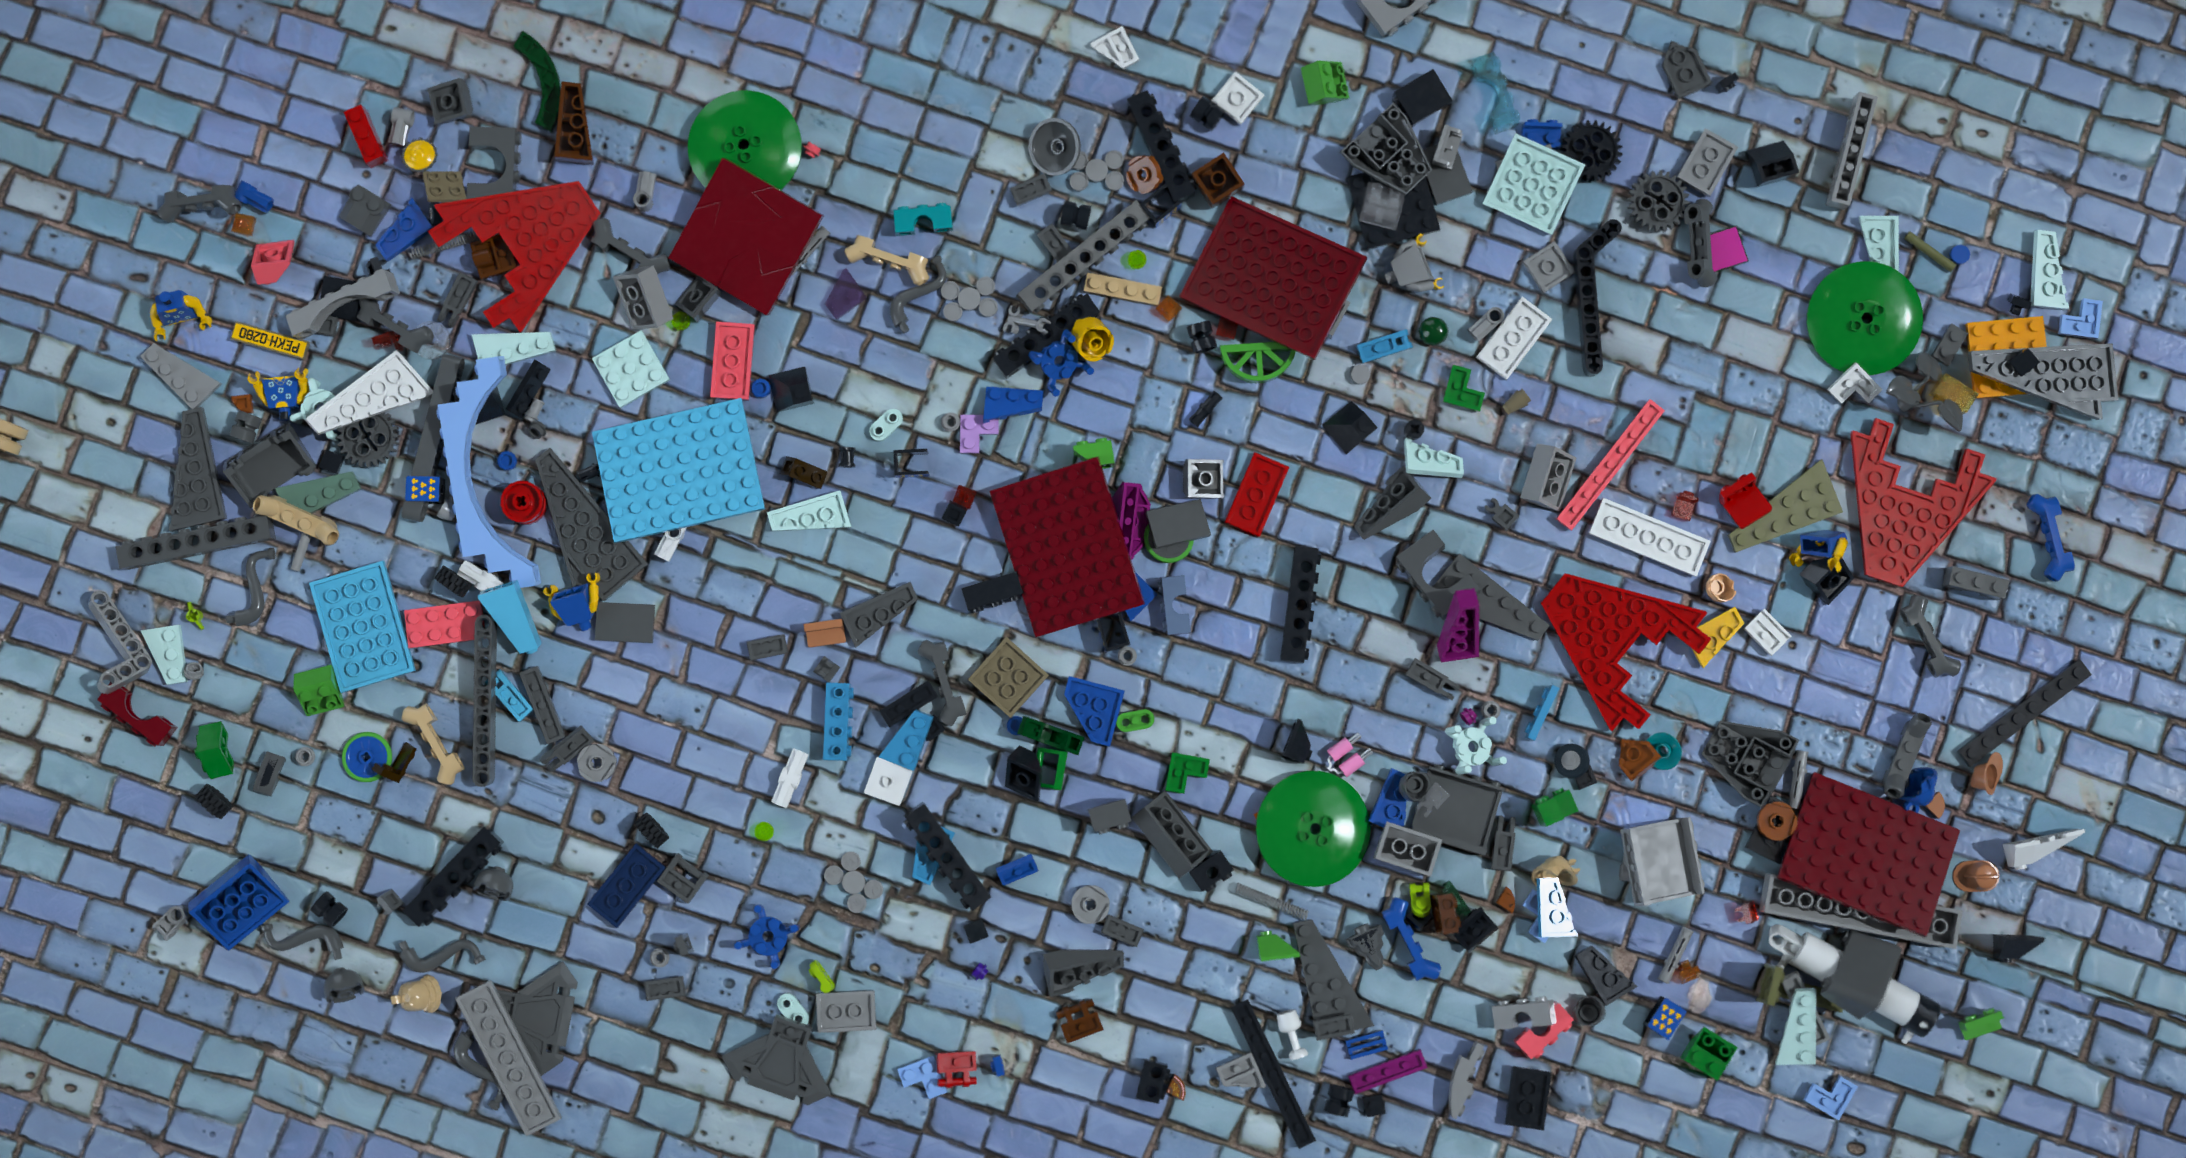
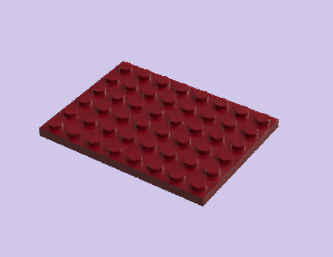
(1273, 277)
(1067, 547)
(1869, 854)

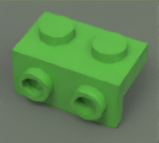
(1978, 1025)

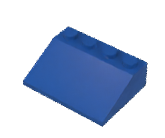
(237, 902)

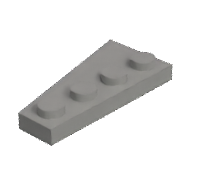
(187, 381)

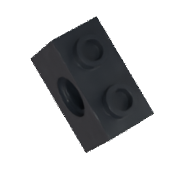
(1200, 875)

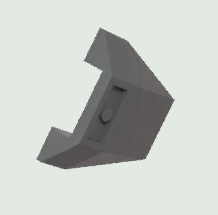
(1389, 152)
(1750, 758)

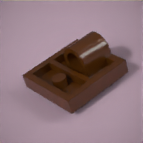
(492, 257)

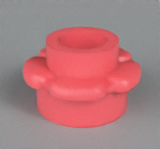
(812, 150)

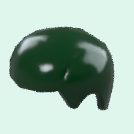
(1433, 331)

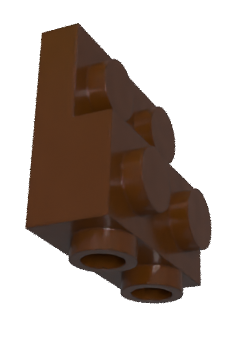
(1444, 913)

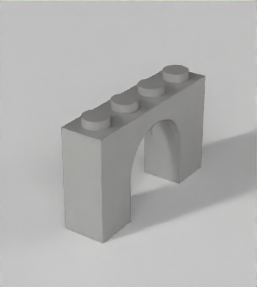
(1387, 18)

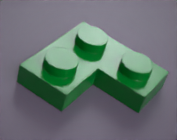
(1458, 393)
(1181, 767)

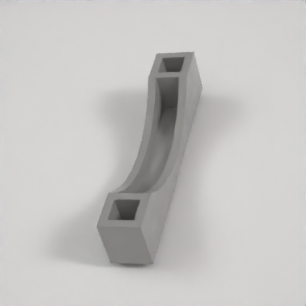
(309, 319)

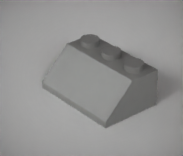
(643, 298)
(1548, 477)
(1408, 849)

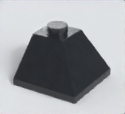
(791, 389)
(1349, 427)
(1826, 583)
(1298, 744)
(1024, 773)
(2014, 946)

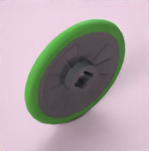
(1166, 554)

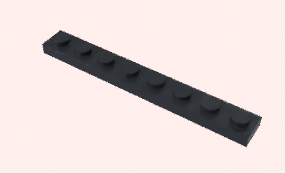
(2024, 713)
(1273, 1074)

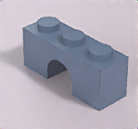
(1171, 588)

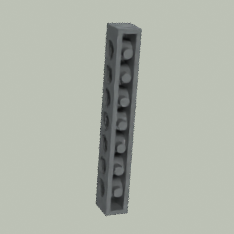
(1133, 211)
(127, 551)

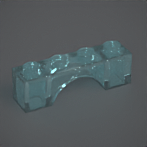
(1487, 70)

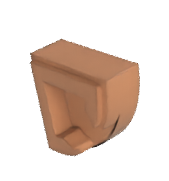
(1937, 805)

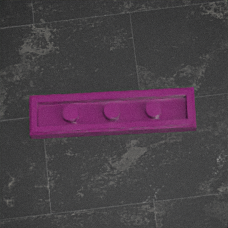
(1387, 1071)

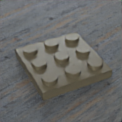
(1008, 677)

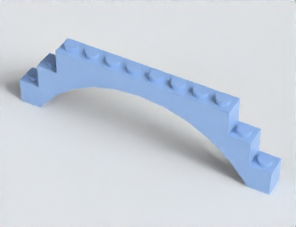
(456, 430)

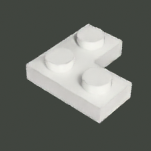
(1854, 380)

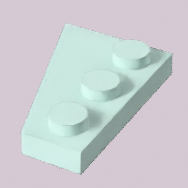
(1426, 461)
(168, 652)

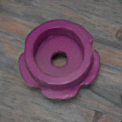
(1468, 716)

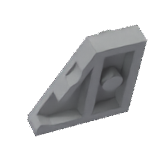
(1241, 1072)

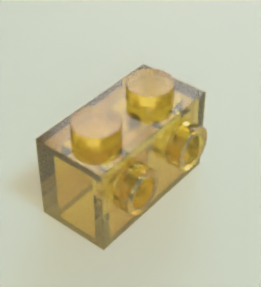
(1952, 389)

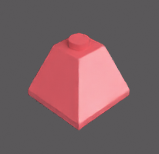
(271, 261)

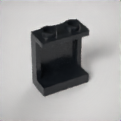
(1422, 97)

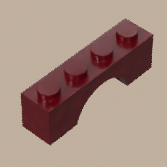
(157, 729)

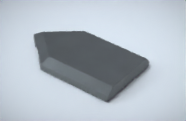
(1685, 70)

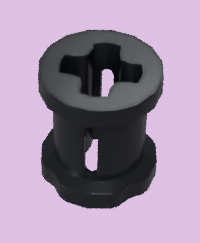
(847, 457)

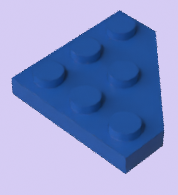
(1095, 707)

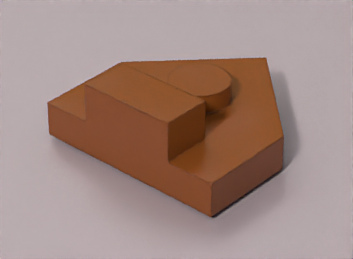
(1637, 757)

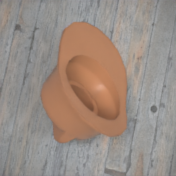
(1988, 774)
(1976, 876)

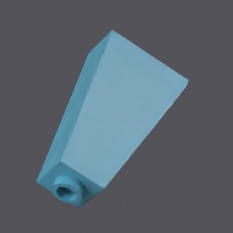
(512, 615)

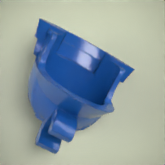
(1920, 788)

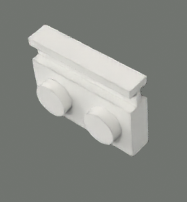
(1767, 632)

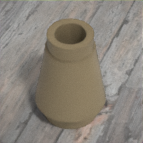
(1516, 402)

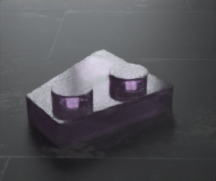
(845, 295)

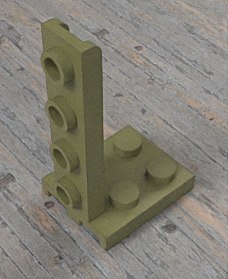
(1773, 989)

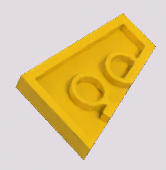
(1720, 631)

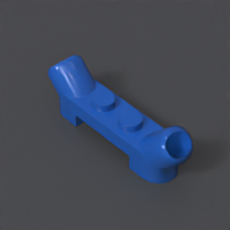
(2047, 510)
(1419, 966)

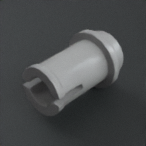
(534, 410)

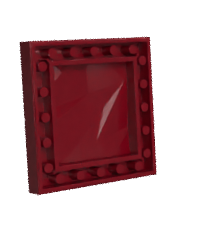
(746, 236)

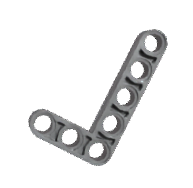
(120, 642)

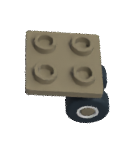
(442, 187)

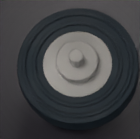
(1571, 760)

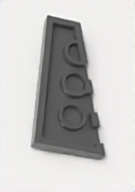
(876, 612)

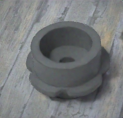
(537, 429)

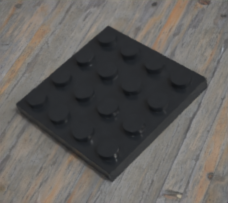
(1416, 218)

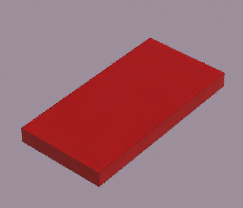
(1256, 494)

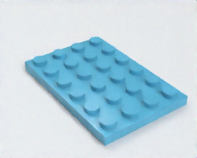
(362, 626)

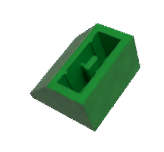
(1709, 1053)

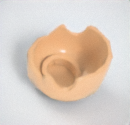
(1720, 588)

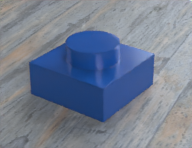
(997, 1065)

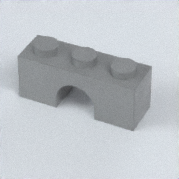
(1540, 1011)

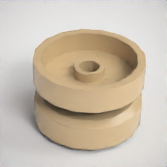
(10, 430)

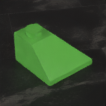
(1273, 947)

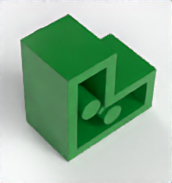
(213, 750)
(1554, 808)

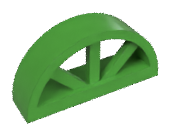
(1258, 348)

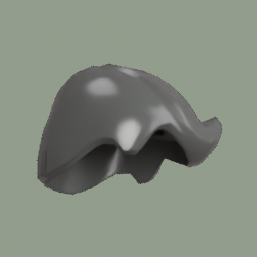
(1414, 786)
(1589, 1011)

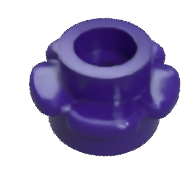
(980, 971)

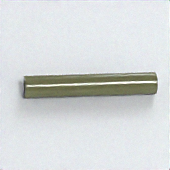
(1929, 251)

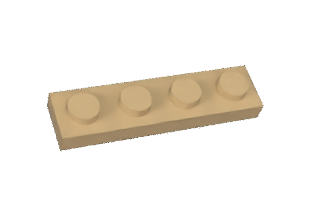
(1122, 289)

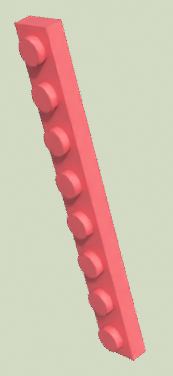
(1610, 464)

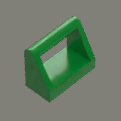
(1060, 767)

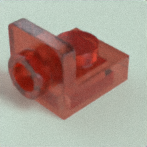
(385, 340)
(1684, 505)

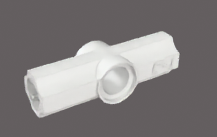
(669, 544)
(480, 578)
(790, 778)

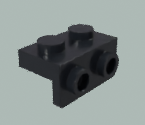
(1475, 929)

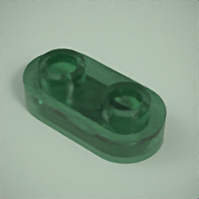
(1462, 907)

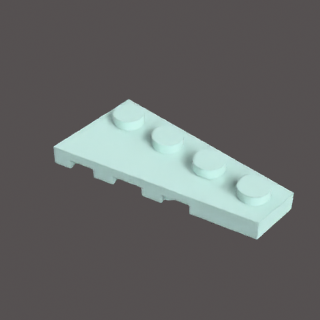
(816, 513)

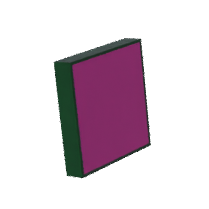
(1727, 249)

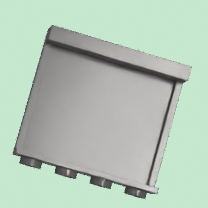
(1662, 861)

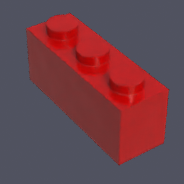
(366, 136)

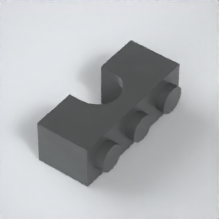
(1977, 582)

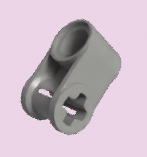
(169, 923)

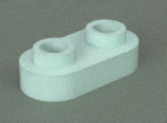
(887, 426)
(794, 1009)

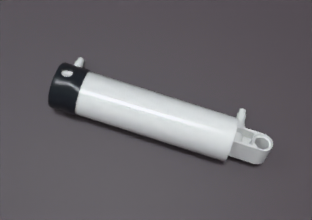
(1820, 959)

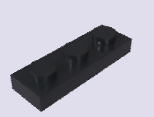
(528, 388)
(908, 703)

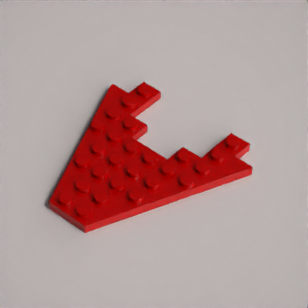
(538, 227)
(1900, 524)
(1599, 627)

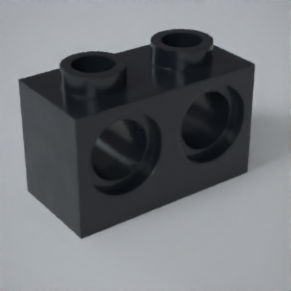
(1148, 1080)

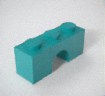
(906, 218)

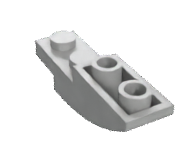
(1459, 1087)

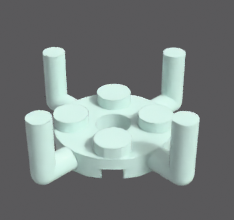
(310, 403)
(1481, 742)

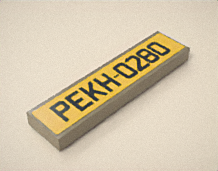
(270, 340)

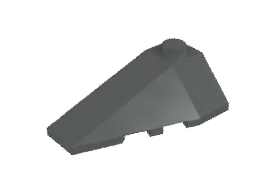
(1398, 500)
(1072, 967)

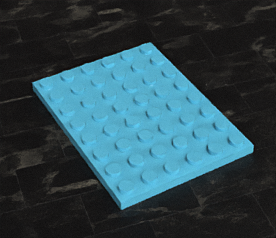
(678, 470)

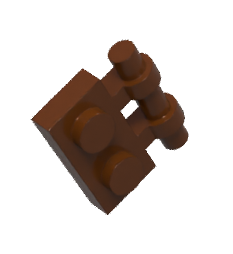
(1082, 1026)

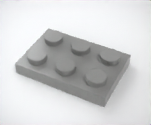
(1707, 162)
(846, 1011)

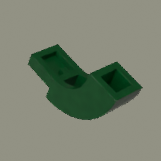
(1050, 735)

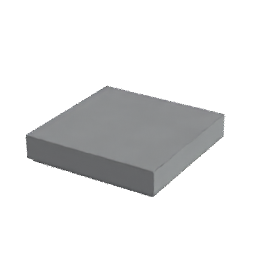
(1548, 267)

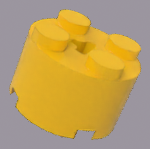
(1092, 338)

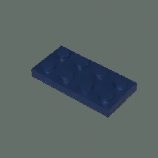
(626, 885)

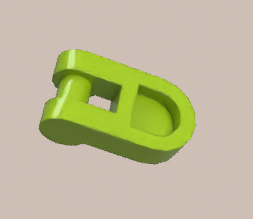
(1420, 905)
(818, 971)

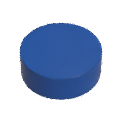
(1959, 254)
(761, 388)
(507, 460)
(1013, 724)

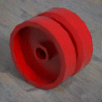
(523, 491)

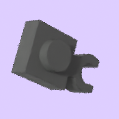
(1503, 516)

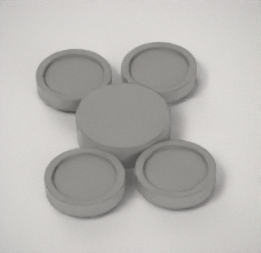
(1097, 171)
(969, 299)
(853, 882)

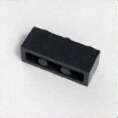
(992, 592)

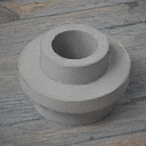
(946, 417)
(1122, 651)
(193, 671)
(1494, 705)
(299, 756)
(653, 957)

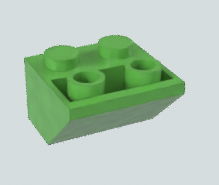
(1324, 82)
(1100, 448)
(318, 690)

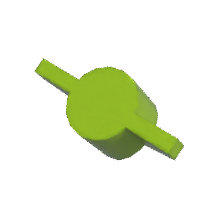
(194, 615)

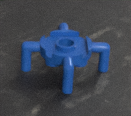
(1066, 367)
(756, 938)

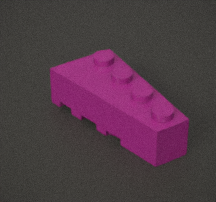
(1461, 628)

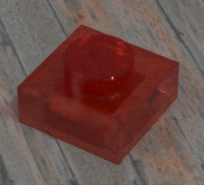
(1226, 329)

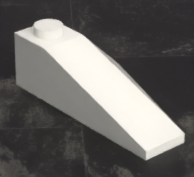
(2030, 850)

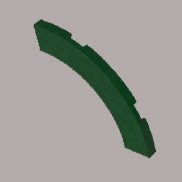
(548, 78)

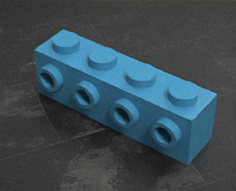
(837, 721)

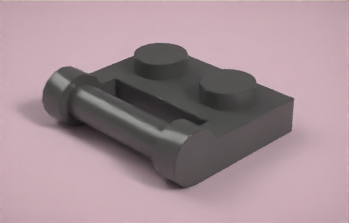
(679, 883)

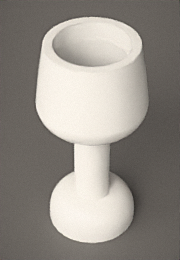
(1288, 1022)

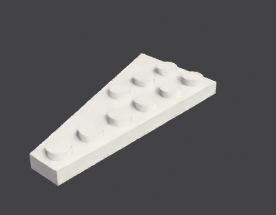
(381, 389)

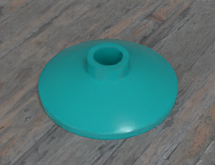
(1668, 759)

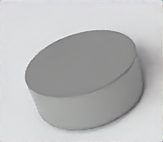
(1360, 374)

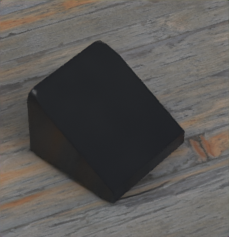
(2024, 361)
(975, 931)

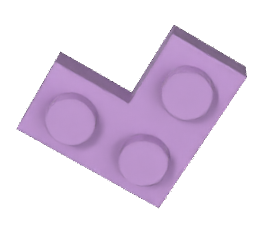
(970, 430)

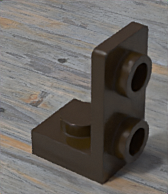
(803, 472)
(400, 765)

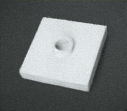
(1238, 98)
(888, 781)

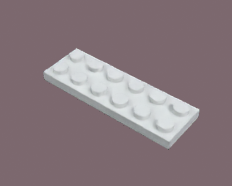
(1649, 537)

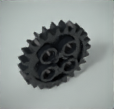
(1607, 145)

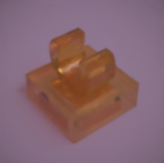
(244, 224)
(1168, 308)
(1688, 973)

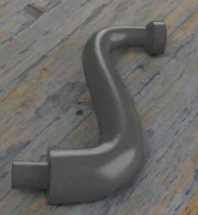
(897, 305)
(251, 614)
(320, 931)
(419, 965)
(465, 1061)

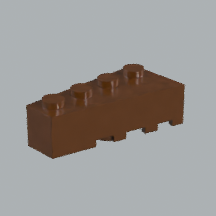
(572, 128)

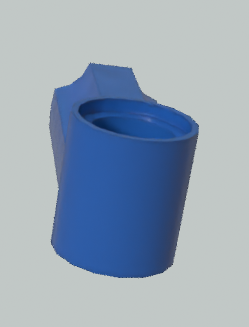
(250, 195)

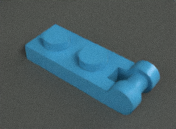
(1383, 346)

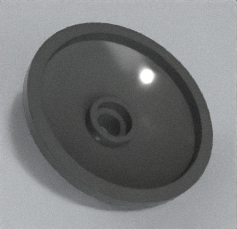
(1045, 146)

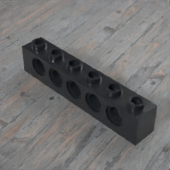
(1146, 101)
(1010, 367)
(1300, 555)
(979, 893)
(415, 909)

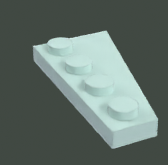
(1881, 239)
(2046, 281)
(513, 346)
(1799, 1037)

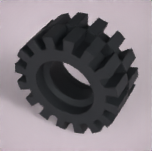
(453, 581)
(214, 801)
(651, 830)

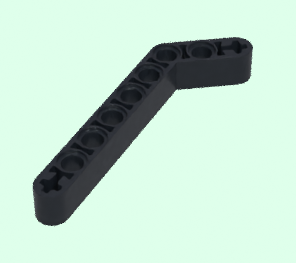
(1591, 301)

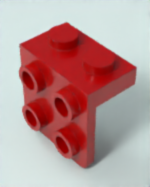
(1744, 501)

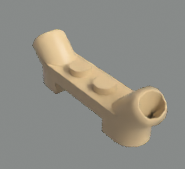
(864, 247)
(297, 518)
(424, 718)

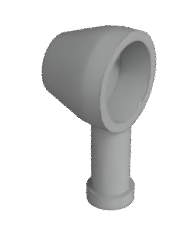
(446, 510)

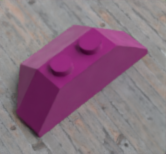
(1131, 507)

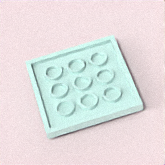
(1533, 183)

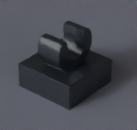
(374, 265)
(2017, 304)

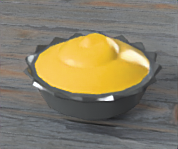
(419, 155)

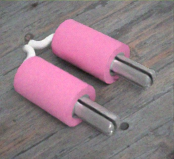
(1342, 748)

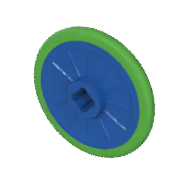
(354, 752)

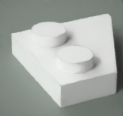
(1117, 48)

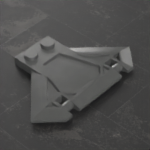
(543, 1015)
(780, 1062)

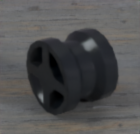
(1411, 432)

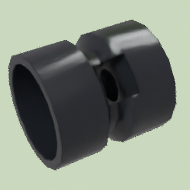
(1207, 113)
(1075, 215)
(1203, 343)
(328, 909)
(1338, 1100)

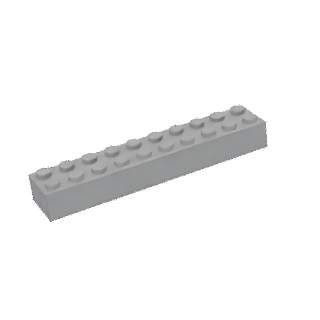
(1794, 902)

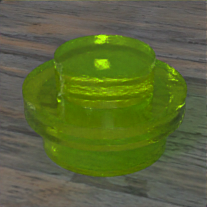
(1137, 259)
(681, 321)
(764, 831)

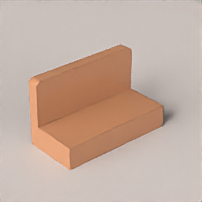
(825, 633)

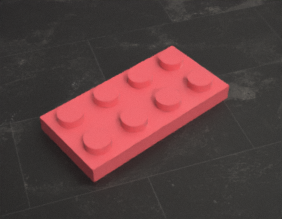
(732, 360)
(442, 624)

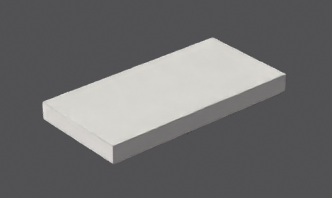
(1514, 338)

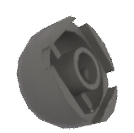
(494, 884)
(343, 985)

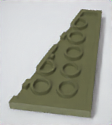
(1796, 506)

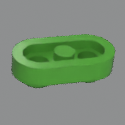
(1135, 720)

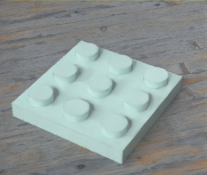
(631, 369)

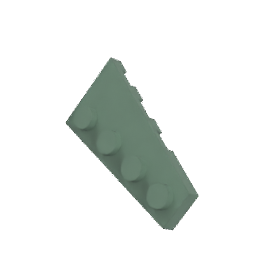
(321, 492)

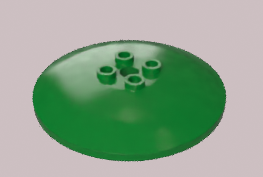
(748, 116)
(1837, 312)
(1286, 821)

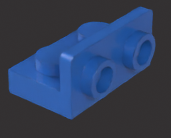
(1543, 132)

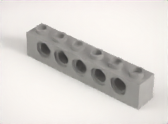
(1851, 151)

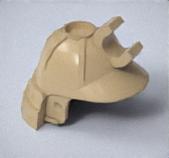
(1557, 868)
(419, 995)

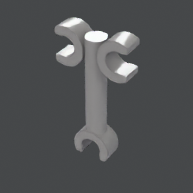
(1015, 318)

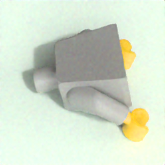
(1411, 268)

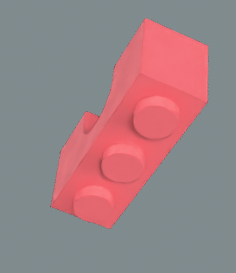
(1533, 1044)

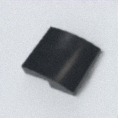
(347, 311)

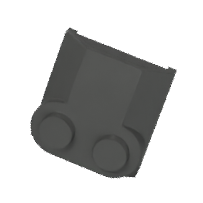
(450, 101)
(364, 210)
(1203, 478)

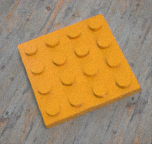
(2002, 334)

